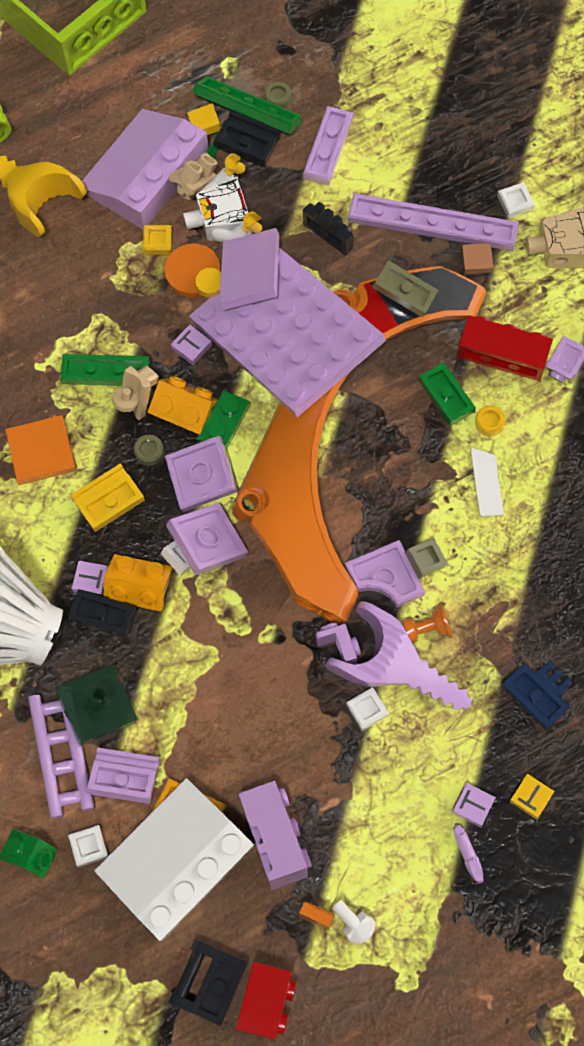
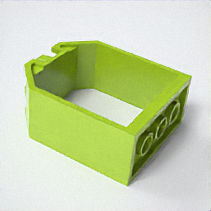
(81, 37)

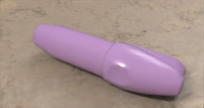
(471, 860)

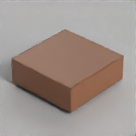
(477, 258)

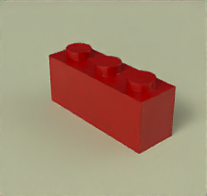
(504, 347)

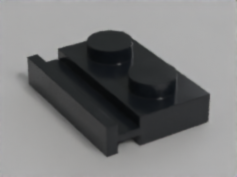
(247, 138)

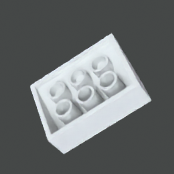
(174, 859)

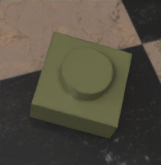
(426, 558)

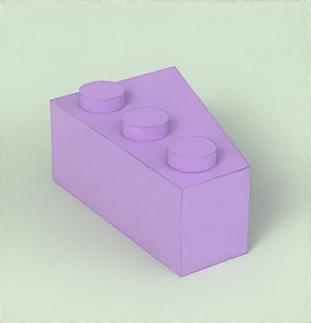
(275, 834)

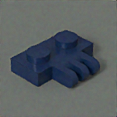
(538, 693)

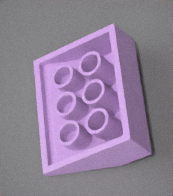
(137, 166)

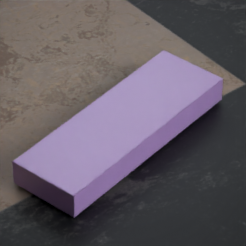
(328, 145)

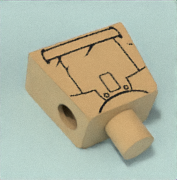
(560, 240)

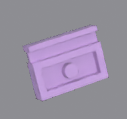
(123, 775)

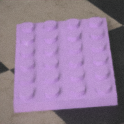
(294, 341)

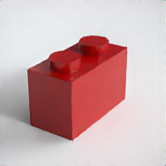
(265, 1001)

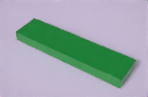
(247, 104)

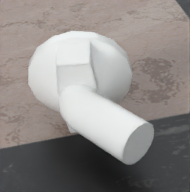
(358, 927)

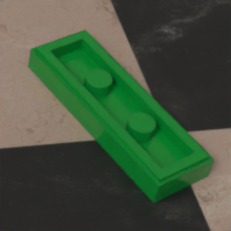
(98, 369)

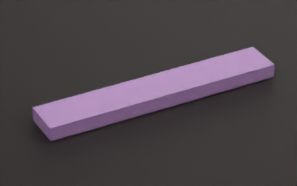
(433, 221)

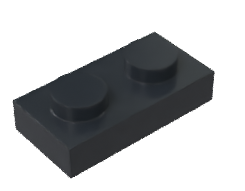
(102, 613)

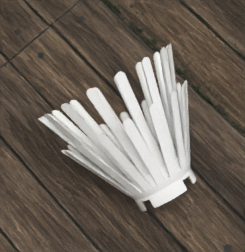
(24, 617)

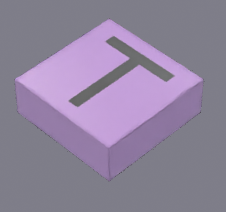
(191, 344)
(89, 578)
(473, 805)

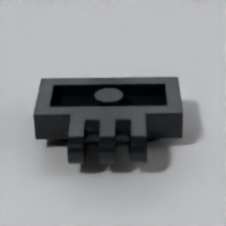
(328, 227)

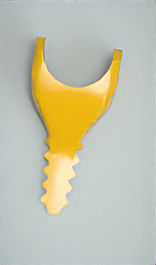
(33, 185)

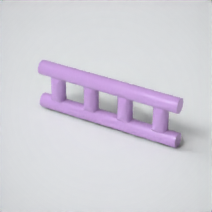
(50, 770)

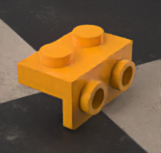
(182, 404)
(137, 582)

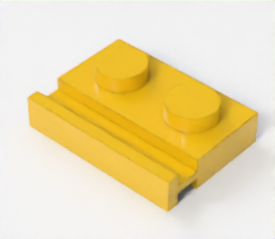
(107, 497)

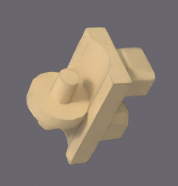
(194, 176)
(135, 391)

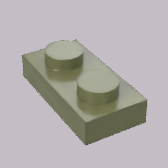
(405, 288)

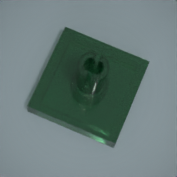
(96, 705)

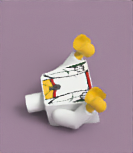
(223, 206)

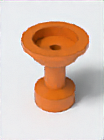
(437, 622)

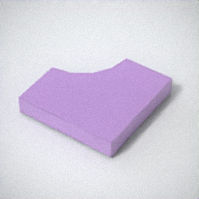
(386, 572)

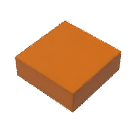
(316, 915)

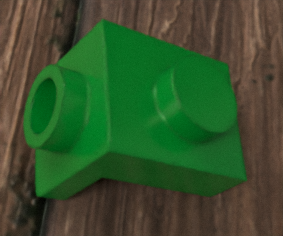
(28, 853)

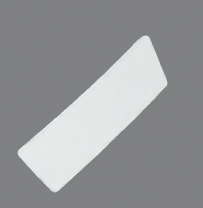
(487, 483)

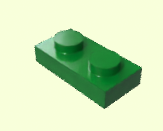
(447, 394)
(225, 418)

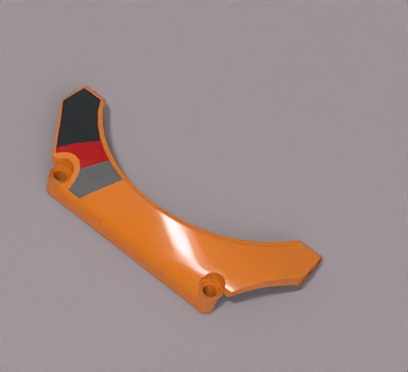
(284, 468)

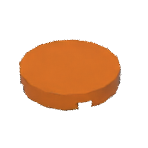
(185, 264)

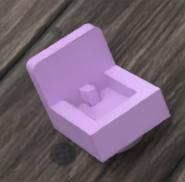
(566, 360)
(347, 646)

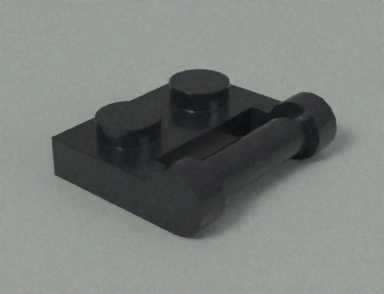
(218, 985)

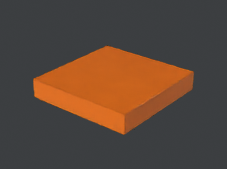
(40, 450)

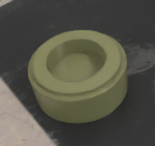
(278, 94)
(149, 450)

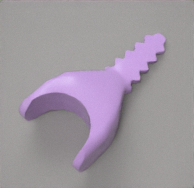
(397, 662)

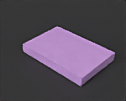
(249, 269)

